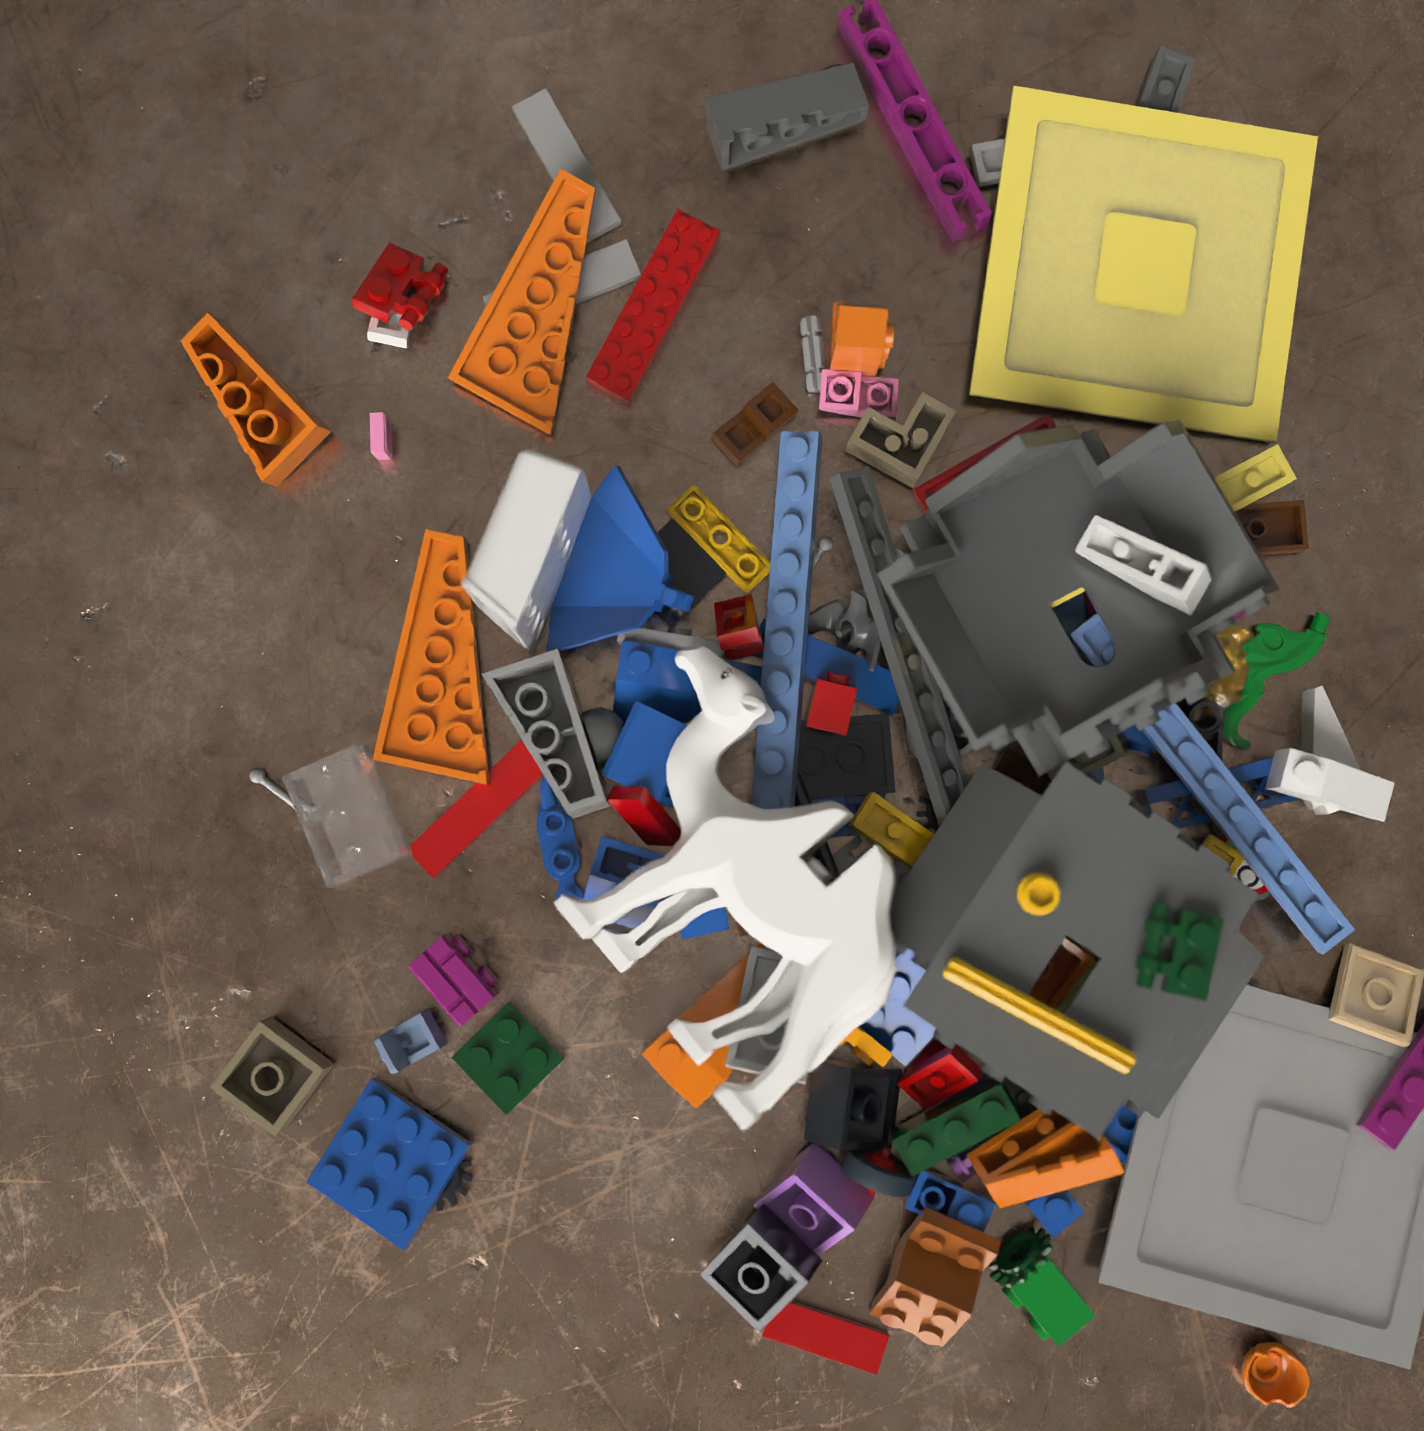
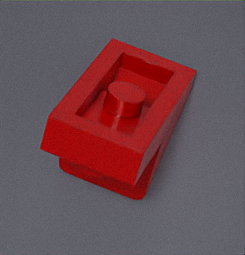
(738, 627)
(939, 1074)

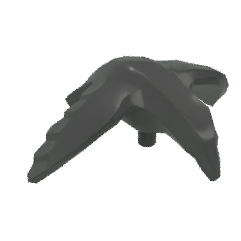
(849, 624)

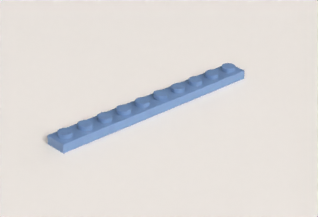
(787, 618)
(1231, 809)

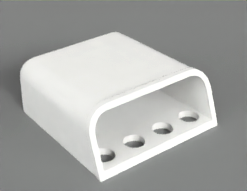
(528, 544)

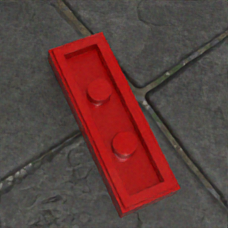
(828, 1336)

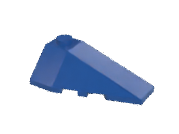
(654, 679)

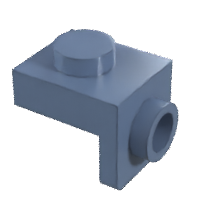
(410, 1041)

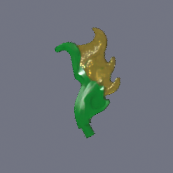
(1255, 659)

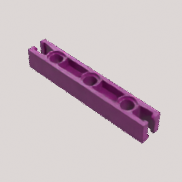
(901, 94)

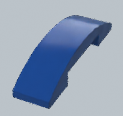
(873, 688)

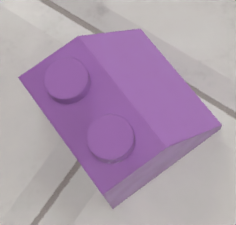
(817, 1199)

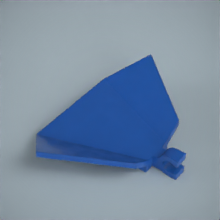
(613, 572)

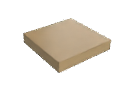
(1376, 995)

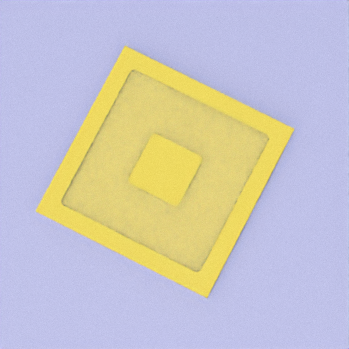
(1143, 264)

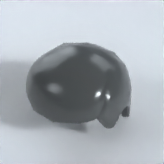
(603, 730)

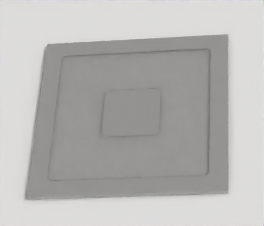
(1267, 1193)

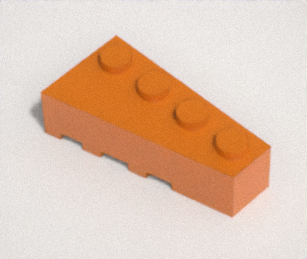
(261, 408)

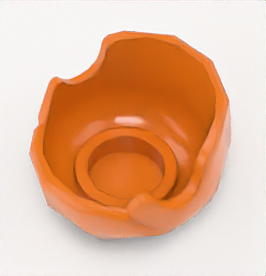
(1275, 1374)

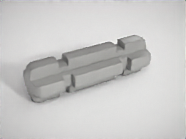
(813, 351)

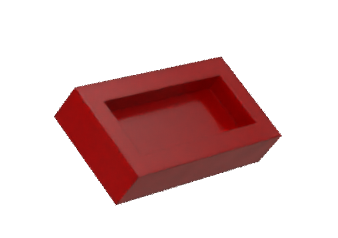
(644, 815)

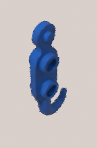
(557, 841)

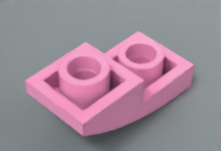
(851, 393)

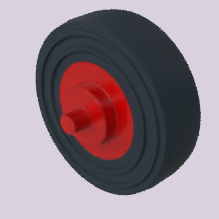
(878, 1172)

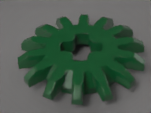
(1036, 1246)

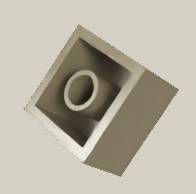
(272, 1075)

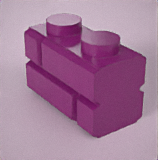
(455, 978)

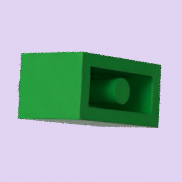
(1052, 1302)

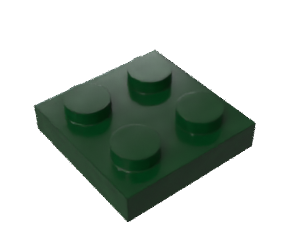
(508, 1057)

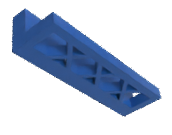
(1242, 773)

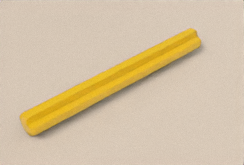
(1039, 1015)

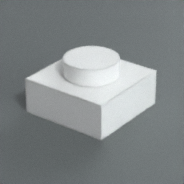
(388, 333)

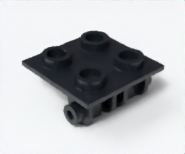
(692, 569)

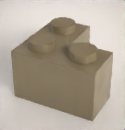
(898, 448)

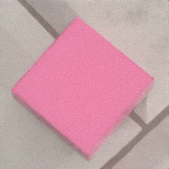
(381, 436)

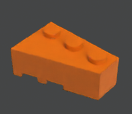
(860, 338)
(1042, 1158)

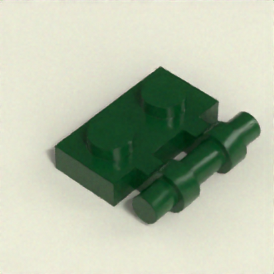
(1190, 952)

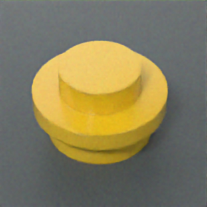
(1038, 893)

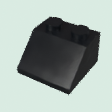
(852, 1105)
(761, 1267)

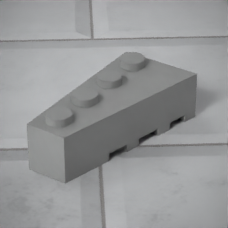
(549, 720)

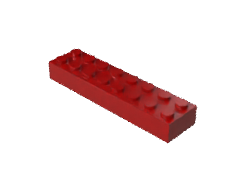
(653, 307)

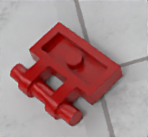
(390, 281)

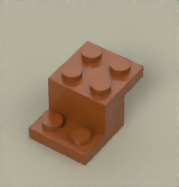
(934, 1277)

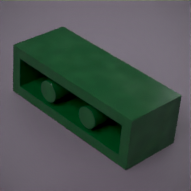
(955, 1125)

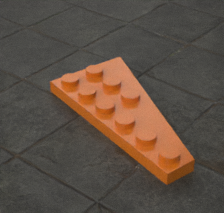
(526, 327)
(435, 690)

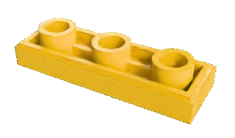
(703, 520)

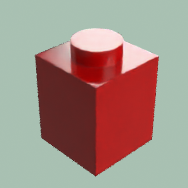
(832, 703)

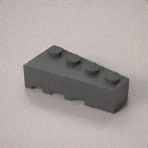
(783, 113)

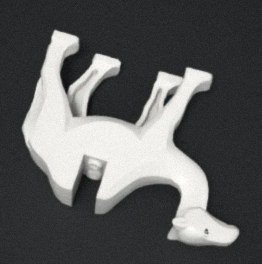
(756, 864)

